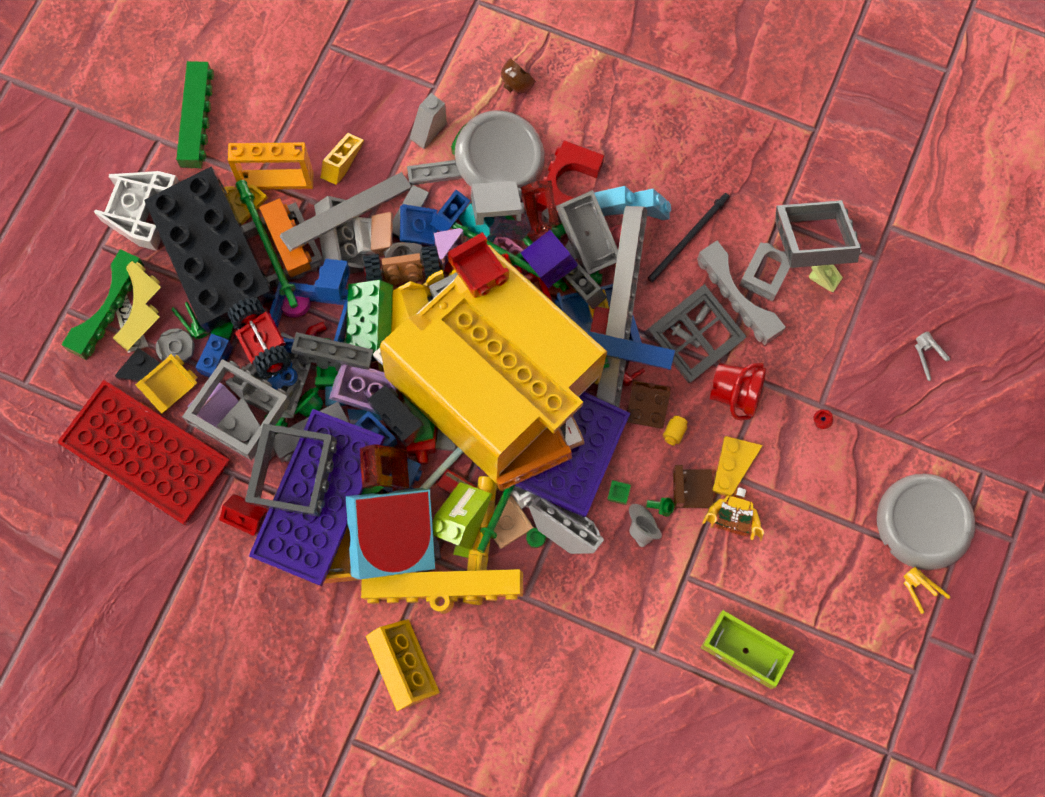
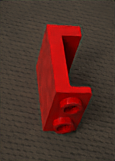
(478, 266)

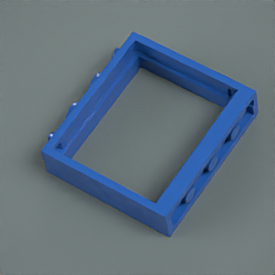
(308, 291)

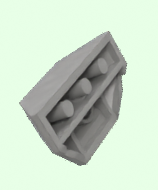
(565, 528)

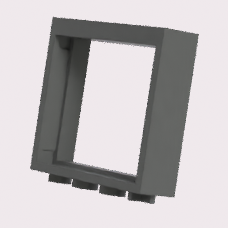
(817, 211)
(262, 461)

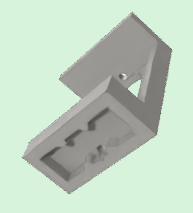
(758, 286)

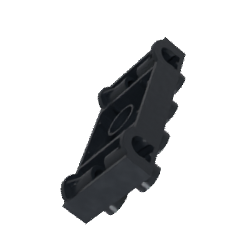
(208, 247)

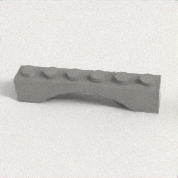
(763, 322)

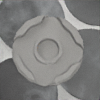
(175, 343)

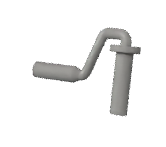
(686, 336)

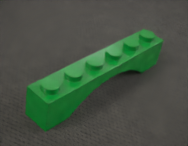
(84, 337)

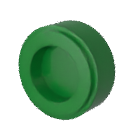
(535, 538)

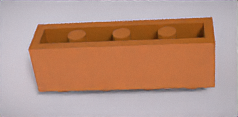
(277, 221)

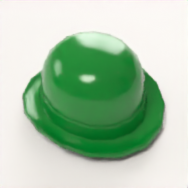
(309, 401)

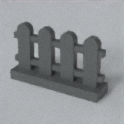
(330, 352)

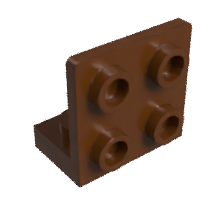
(648, 404)
(692, 487)

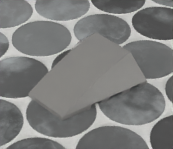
(263, 400)

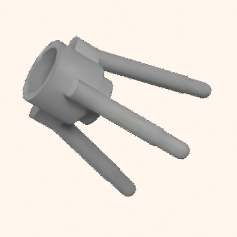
(926, 342)

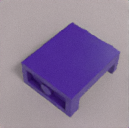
(549, 258)

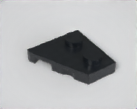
(137, 366)

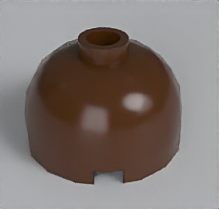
(516, 78)

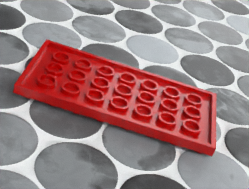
(144, 452)

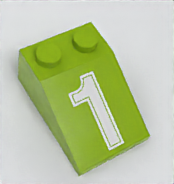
(461, 515)

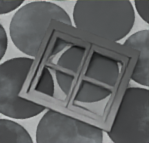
(679, 312)

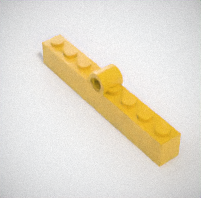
(444, 585)

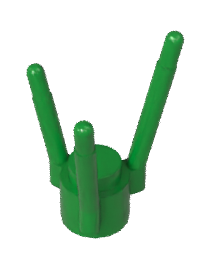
(196, 330)

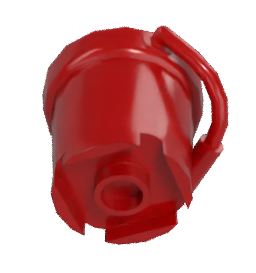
(739, 388)

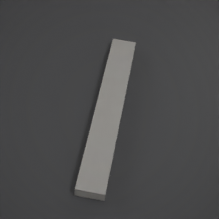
(345, 211)

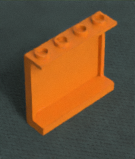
(542, 454)

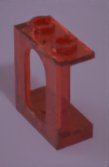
(528, 192)
(372, 471)

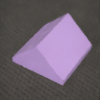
(445, 242)
(217, 405)

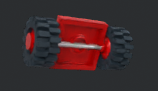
(259, 337)

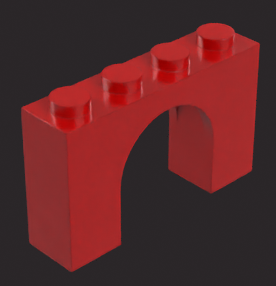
(569, 158)

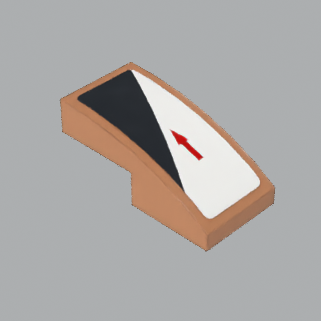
(571, 433)

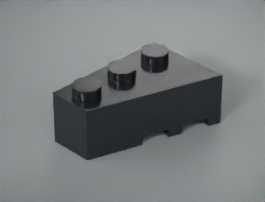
(396, 415)

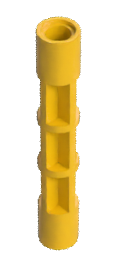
(478, 561)

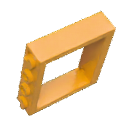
(272, 153)

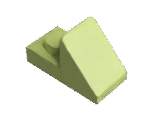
(826, 276)

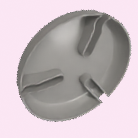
(499, 149)
(926, 521)

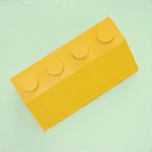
(402, 664)

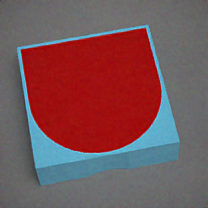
(390, 533)

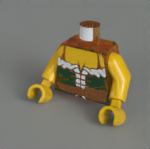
(735, 515)

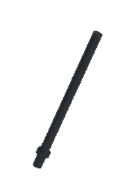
(718, 204)

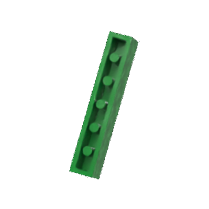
(194, 114)

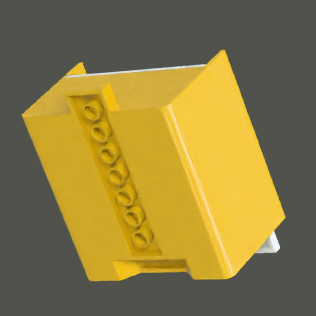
(492, 367)

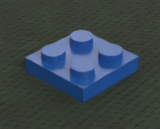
(416, 225)

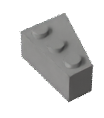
(241, 424)

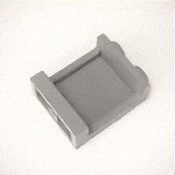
(496, 200)

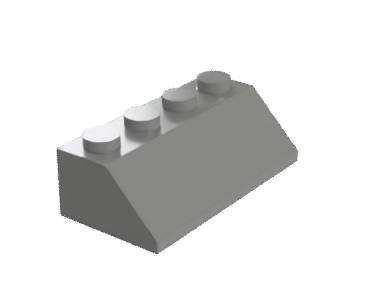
(340, 242)

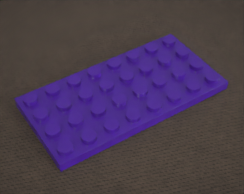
(304, 542)

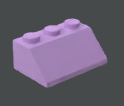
(356, 385)

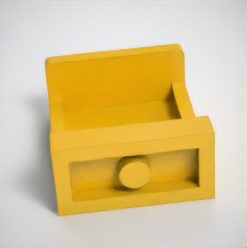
(167, 383)

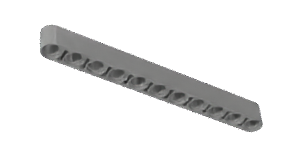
(623, 298)

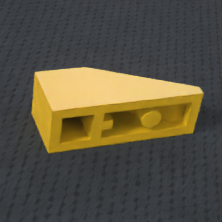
(340, 158)

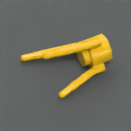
(916, 577)

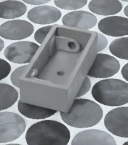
(583, 215)

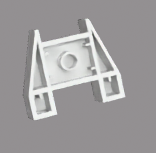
(127, 209)

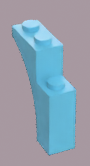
(615, 200)

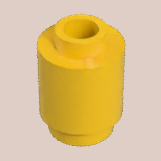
(675, 430)

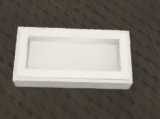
(362, 233)

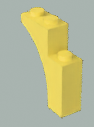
(141, 315)

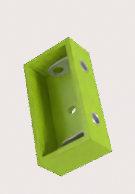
(765, 656)

